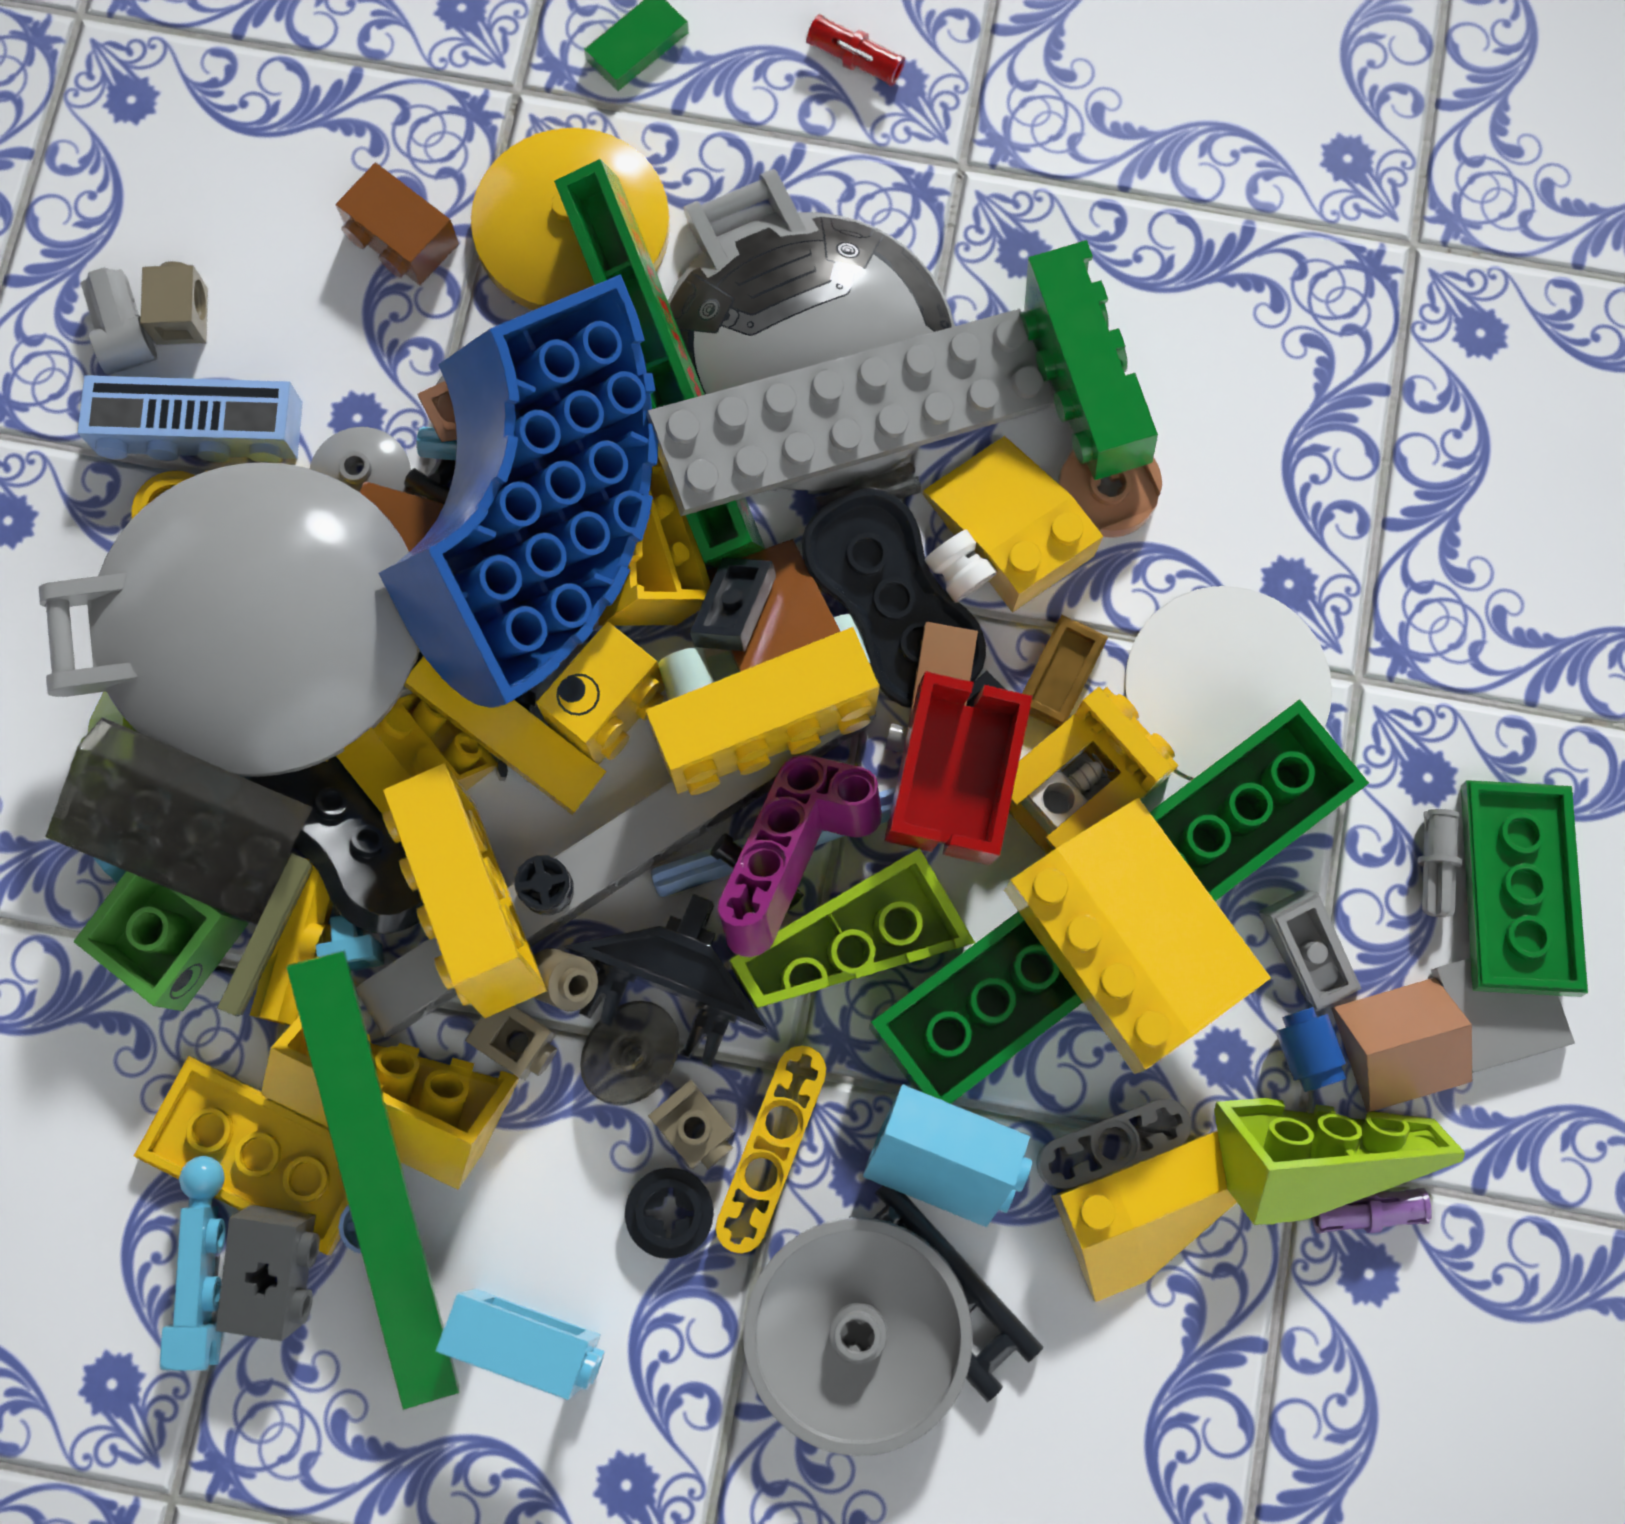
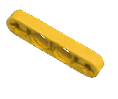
(765, 1146)

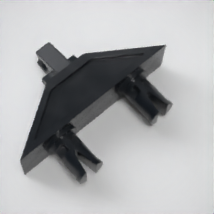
(675, 961)

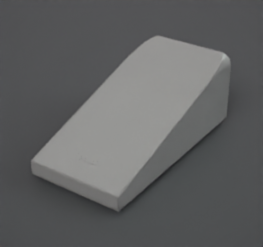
(1310, 948)

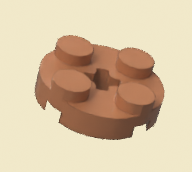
(1116, 514)

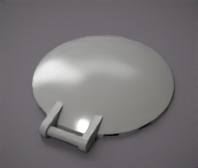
(243, 619)

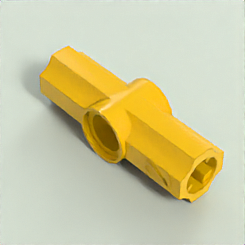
(298, 942)

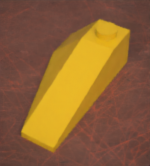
(1144, 1214)

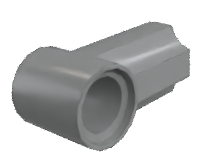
(117, 333)

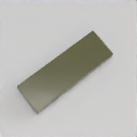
(266, 936)

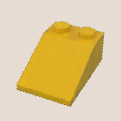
(1018, 520)

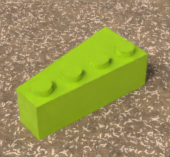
(865, 930)

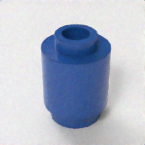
(1311, 1049)

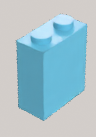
(948, 1157)

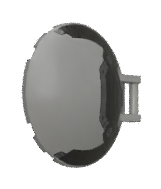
(797, 296)

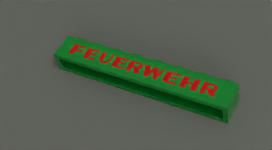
(616, 247)

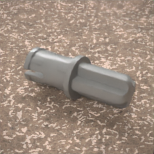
(1440, 862)

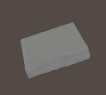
(1504, 1024)

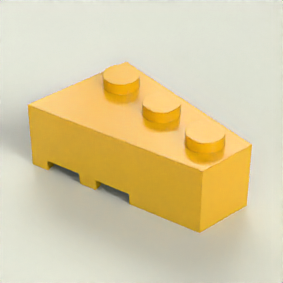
(666, 568)

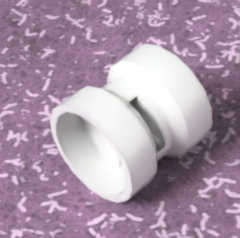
(960, 565)

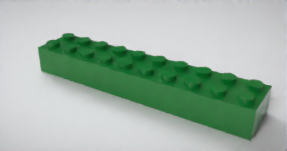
(1224, 828)

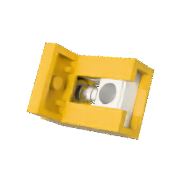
(1118, 746)

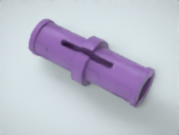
(1378, 1211)

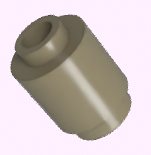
(567, 978)

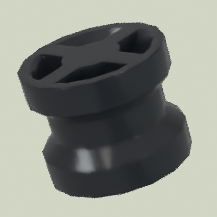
(541, 874)

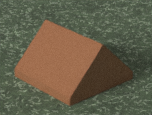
(1405, 1043)

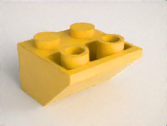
(409, 743)

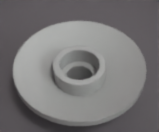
(379, 452)

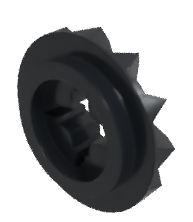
(649, 1231)

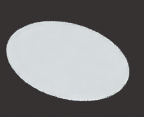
(1221, 669)

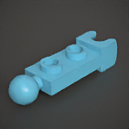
(192, 1338)

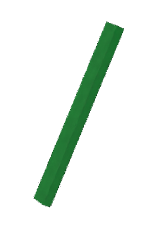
(373, 1177)

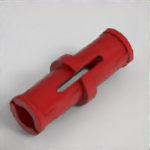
(826, 36)

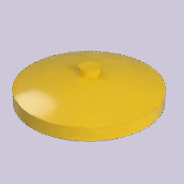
(525, 227)

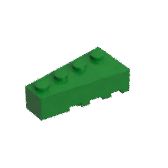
(1086, 363)

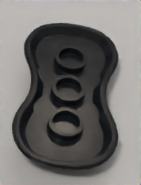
(873, 562)
(350, 847)

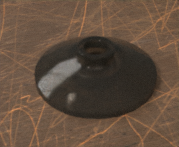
(611, 1053)

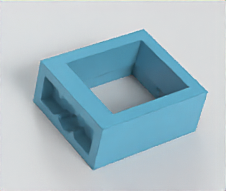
(521, 1343)

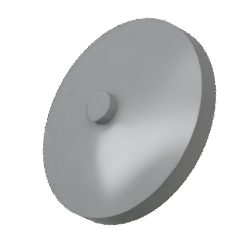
(858, 1336)

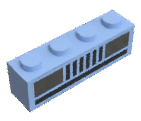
(190, 418)

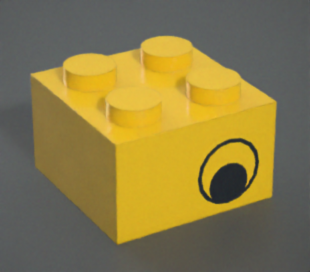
(603, 694)

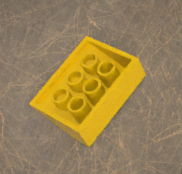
(1136, 935)

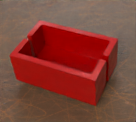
(958, 769)

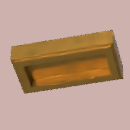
(1063, 670)

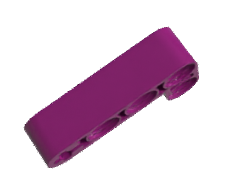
(803, 801)

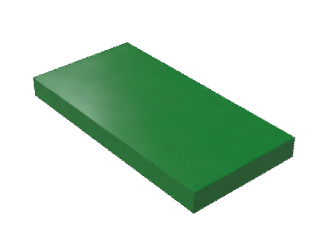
(1523, 889)

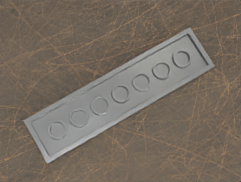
(847, 411)

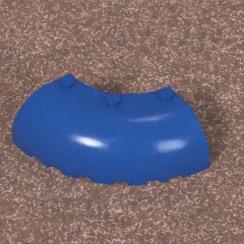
(539, 495)

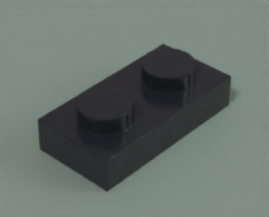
(733, 604)

